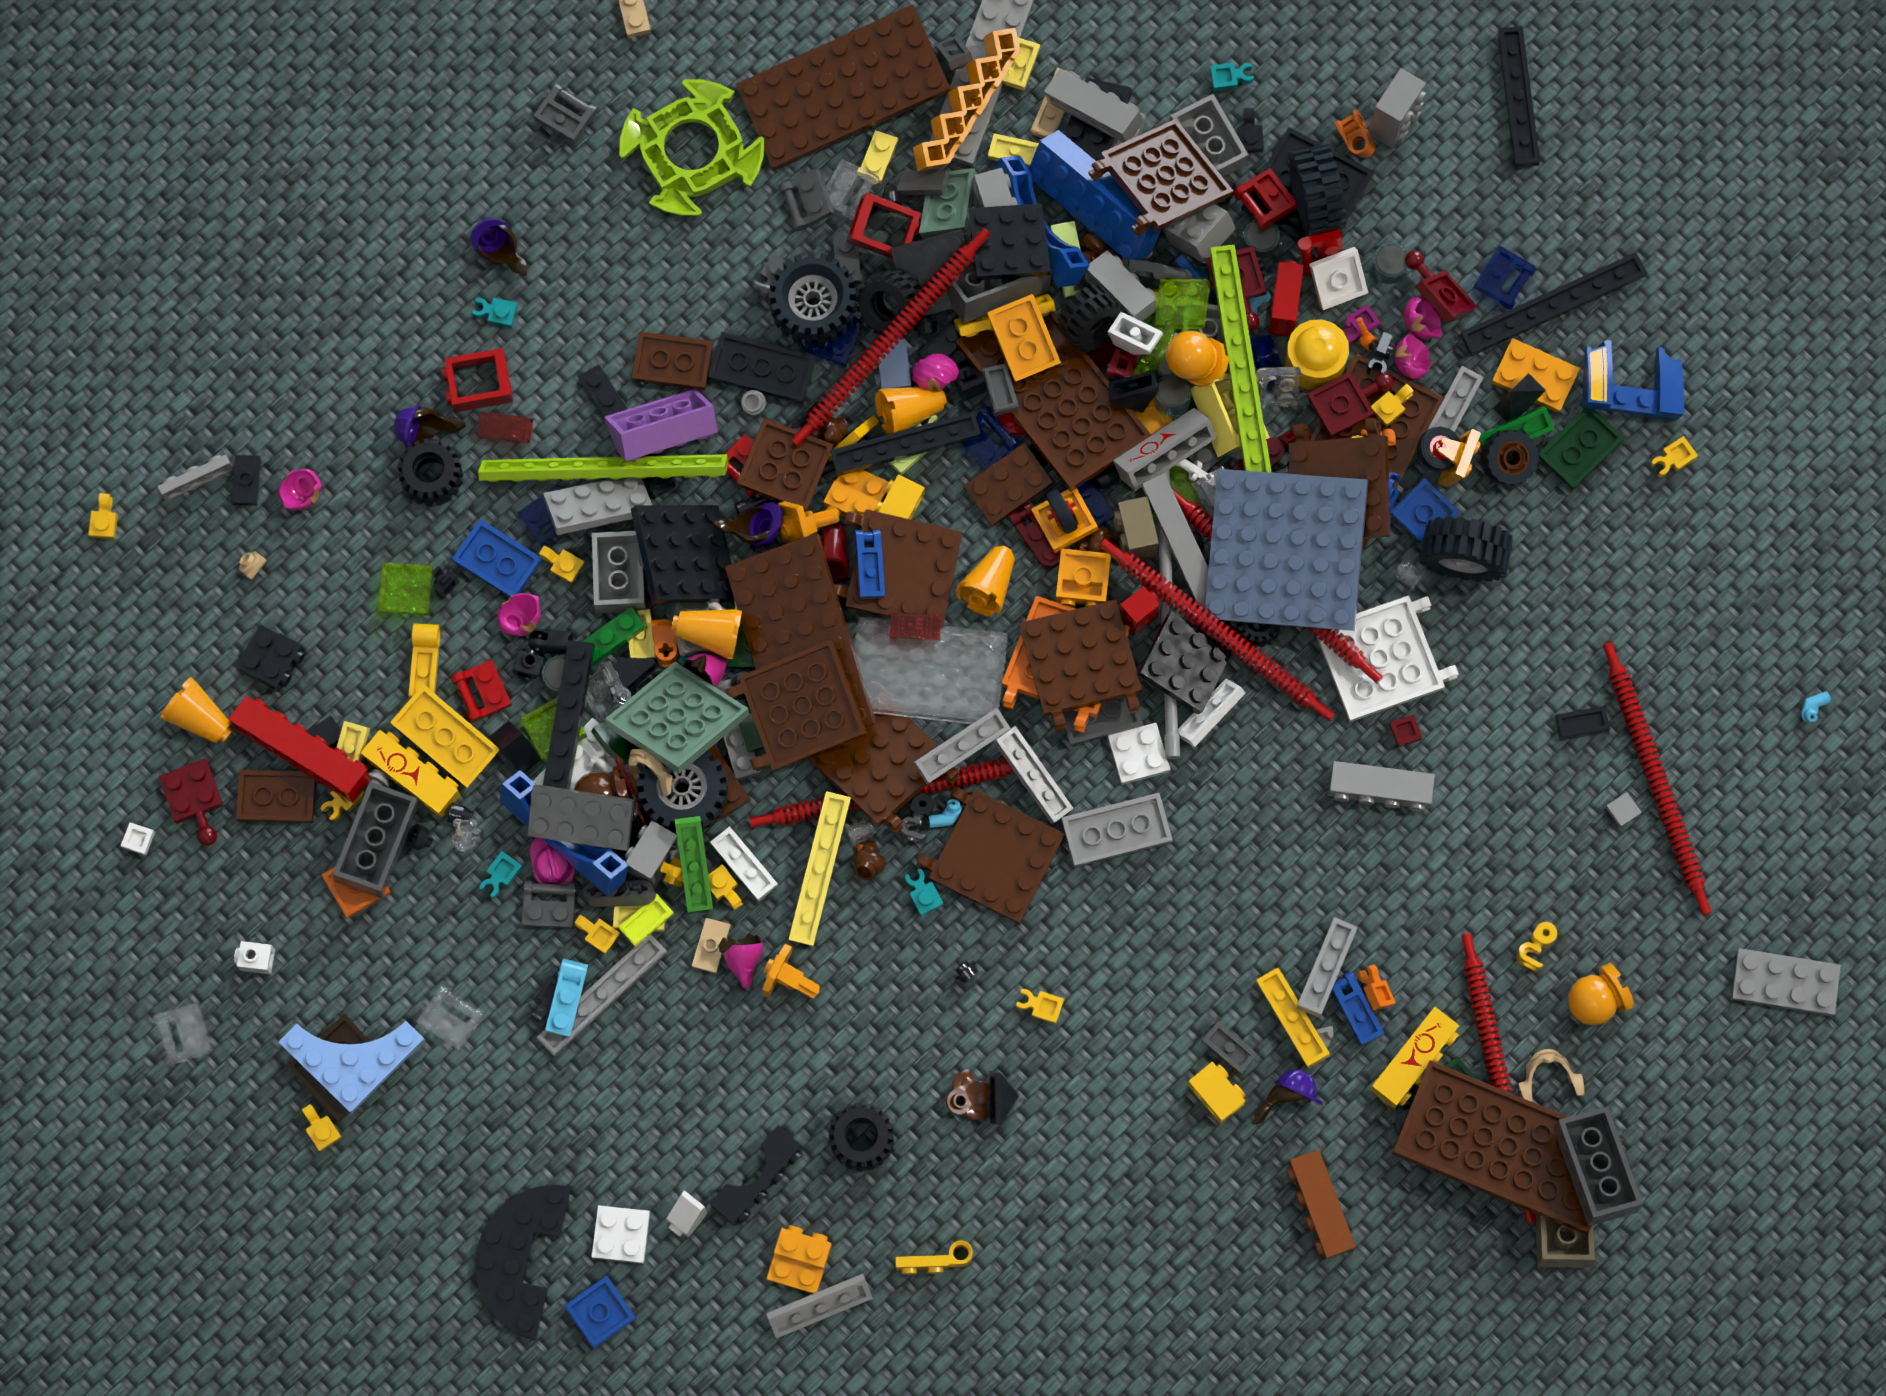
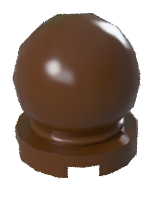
(605, 784)

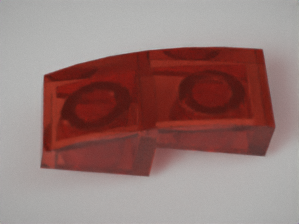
(505, 427)

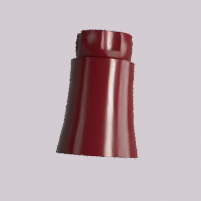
(835, 549)

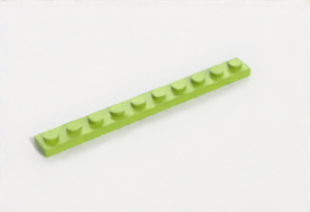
(1241, 362)
(603, 467)

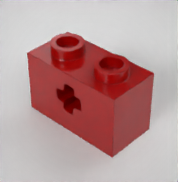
(1140, 610)

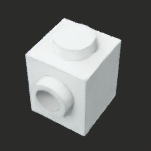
(254, 957)

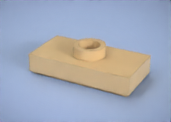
(707, 953)

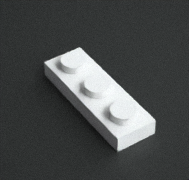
(1219, 703)
(744, 863)

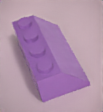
(661, 424)

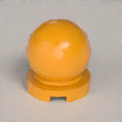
(1196, 358)
(1596, 998)

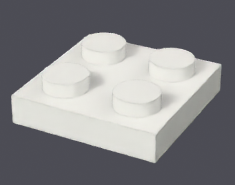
(1338, 278)
(1138, 753)
(620, 1234)

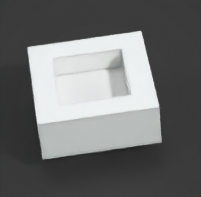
(137, 839)

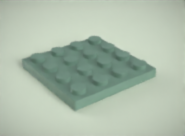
(677, 717)

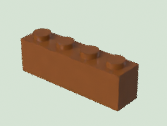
(1321, 1205)

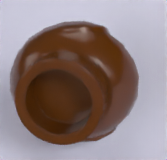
(1093, 246)
(832, 431)
(1092, 543)
(868, 861)

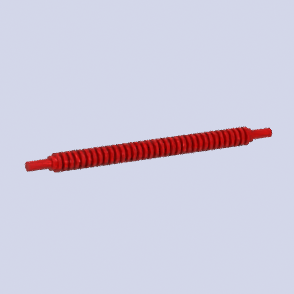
(966, 253)
(1355, 658)
(1307, 699)
(1633, 715)
(780, 815)
(1472, 967)

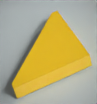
(858, 433)

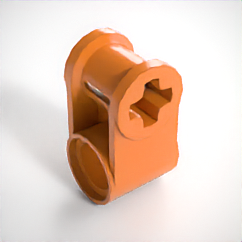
(1355, 130)
(664, 640)

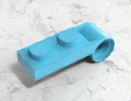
(566, 997)

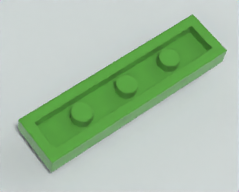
(693, 864)

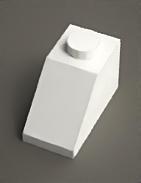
(1133, 335)
(686, 1215)

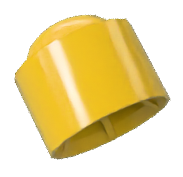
(1319, 351)

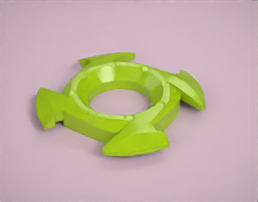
(681, 184)

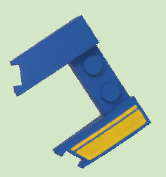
(1601, 394)

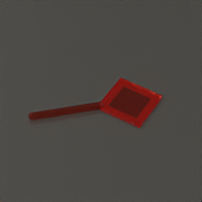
(631, 789)

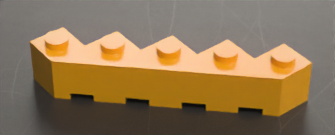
(969, 100)

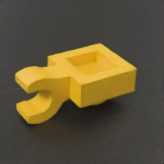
(1390, 407)
(103, 522)
(564, 565)
(673, 872)
(722, 886)
(599, 934)
(322, 1130)

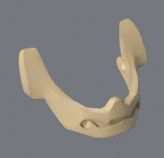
(641, 756)
(1548, 1056)

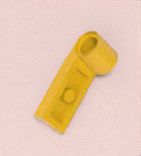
(424, 657)
(934, 1264)

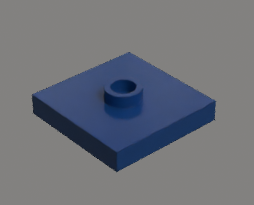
(1420, 506)
(600, 1312)

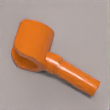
(1366, 337)
(1387, 432)

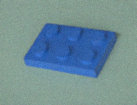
(497, 559)

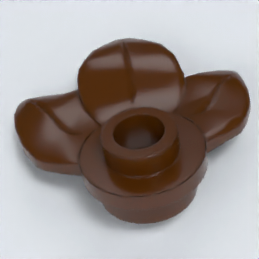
(973, 1096)

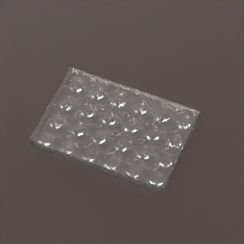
(931, 679)

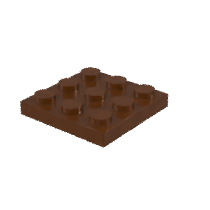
(783, 469)

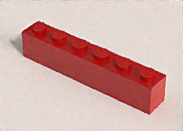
(300, 749)

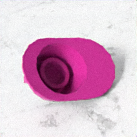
(549, 865)

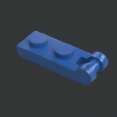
(869, 565)
(1357, 1010)

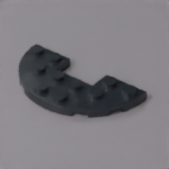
(505, 1254)

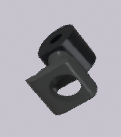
(921, 808)

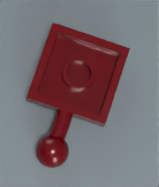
(1251, 281)
(1440, 290)
(1344, 404)
(191, 794)

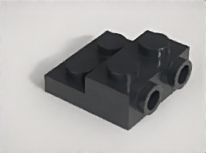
(271, 658)

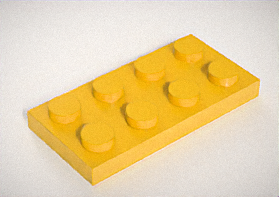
(445, 736)

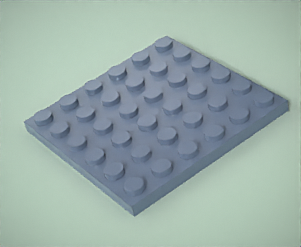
(1286, 549)

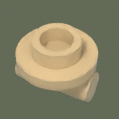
(251, 564)

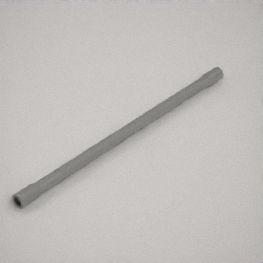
(1171, 737)

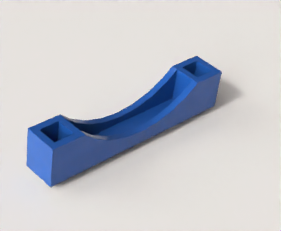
(1065, 260)
(596, 863)

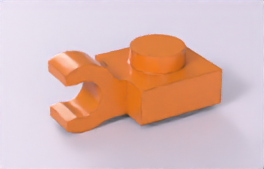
(1377, 991)

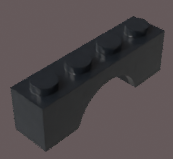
(735, 1201)

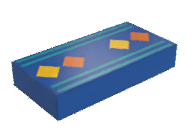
(1188, 262)

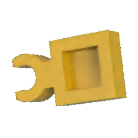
(1676, 455)
(339, 803)
(1045, 1006)

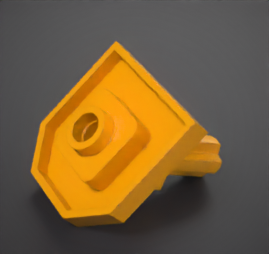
(799, 524)
(780, 972)

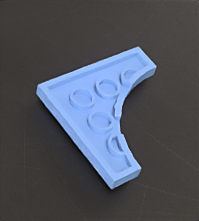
(352, 1070)

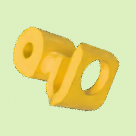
(1542, 937)

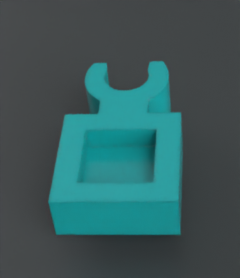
(1227, 77)
(499, 312)
(502, 871)
(924, 896)

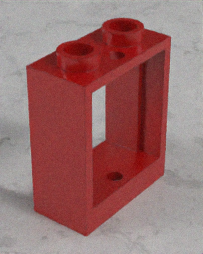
(861, 216)
(1286, 298)
(481, 400)

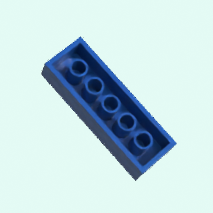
(1099, 204)

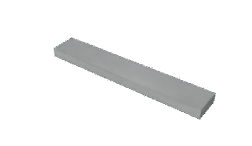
(1178, 536)
(607, 990)

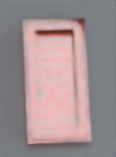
(915, 626)

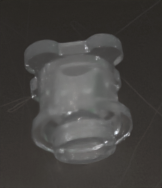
(1409, 575)
(859, 831)
(465, 834)

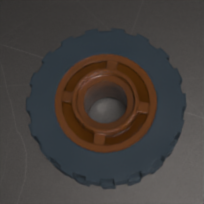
(1524, 457)

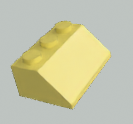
(1218, 406)

